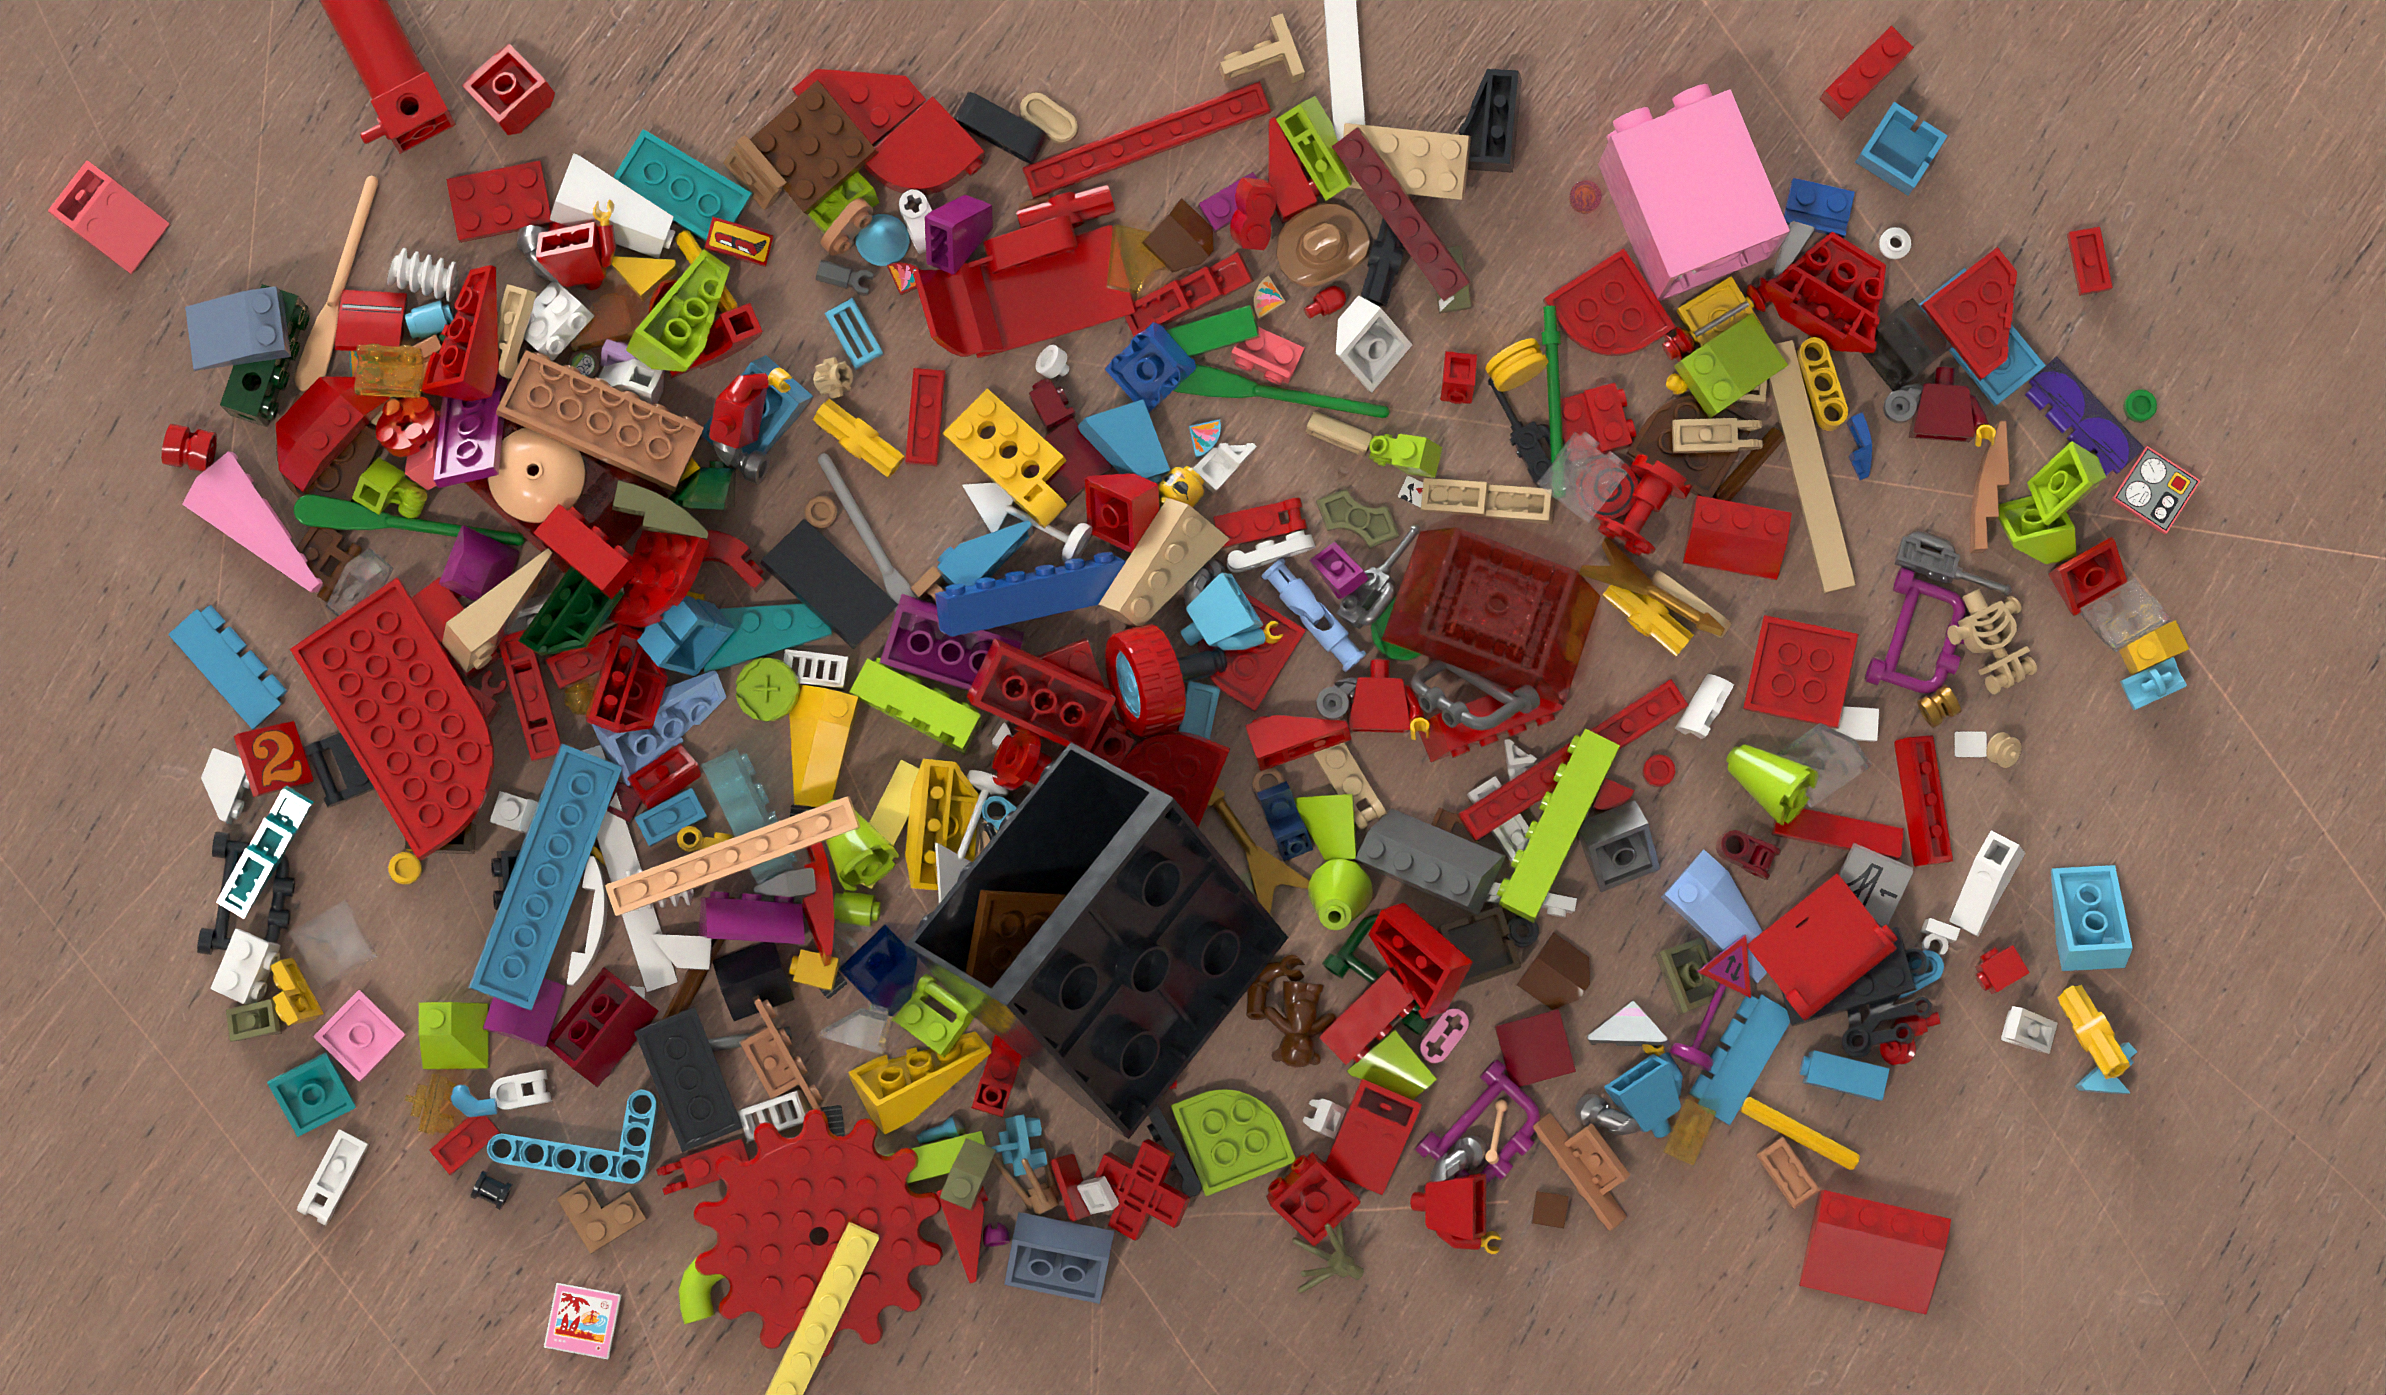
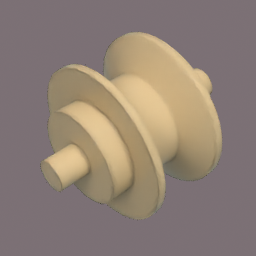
(2003, 749)

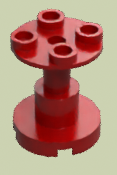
(1650, 495)
(1019, 759)

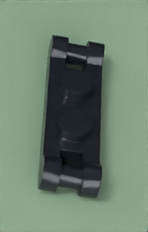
(1161, 1131)

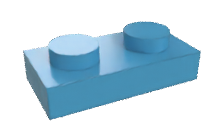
(670, 817)

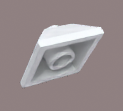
(1369, 342)

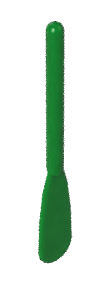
(1220, 383)
(348, 515)

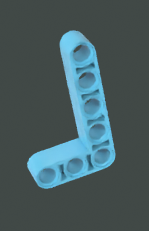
(585, 1155)

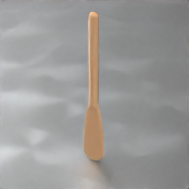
(321, 341)

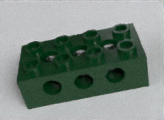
(261, 405)

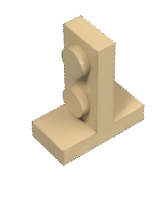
(1266, 54)

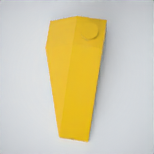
(819, 742)
(907, 1085)

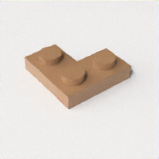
(596, 1224)

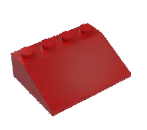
(1874, 1251)

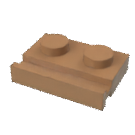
(754, 172)

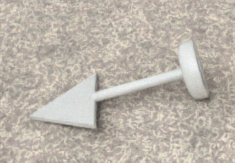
(995, 504)
(948, 862)

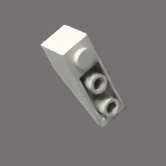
(1986, 882)

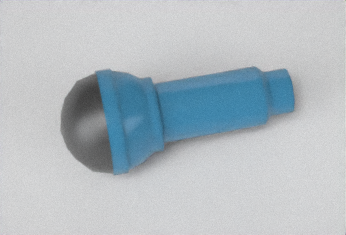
(952, 1127)

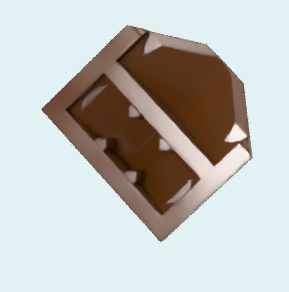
(1181, 238)
(1557, 974)

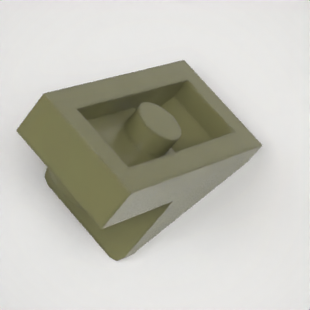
(253, 1021)

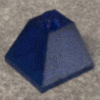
(883, 970)

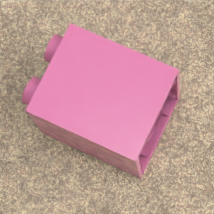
(1691, 191)

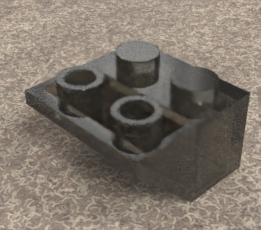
(1906, 345)

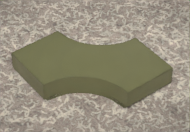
(1344, 513)

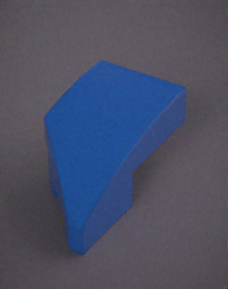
(1862, 457)

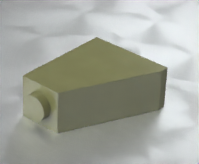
(968, 1174)

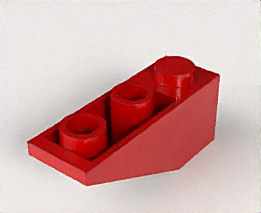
(1286, 176)

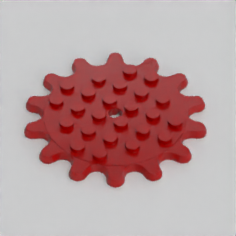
(808, 1185)

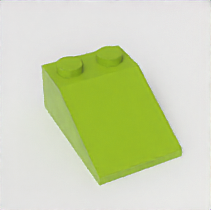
(1730, 365)

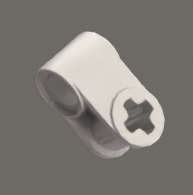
(915, 221)

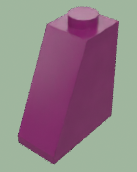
(956, 231)

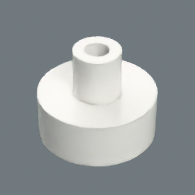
(1052, 362)

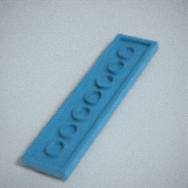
(545, 877)

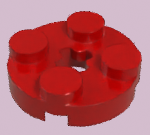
(400, 413)

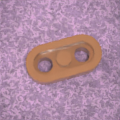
(845, 228)

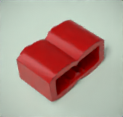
(1255, 206)

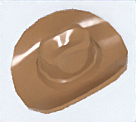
(1321, 244)

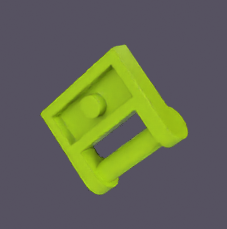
(928, 1024)

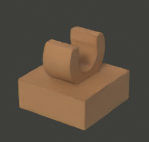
(928, 585)

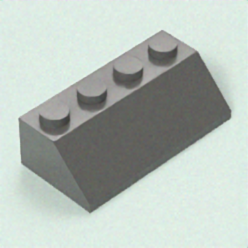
(1430, 860)

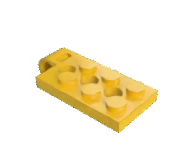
(1029, 493)

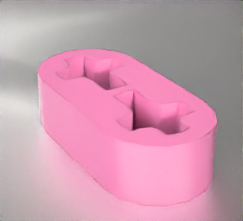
(1450, 1040)

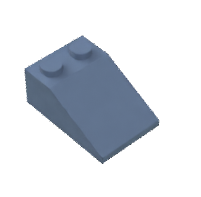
(238, 329)

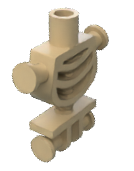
(2007, 666)

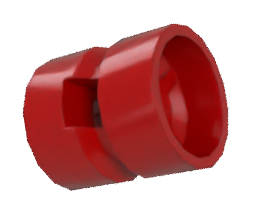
(189, 448)

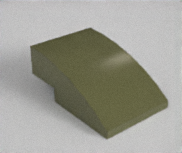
(658, 512)

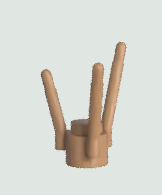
(1041, 1196)

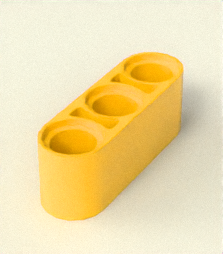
(1822, 399)

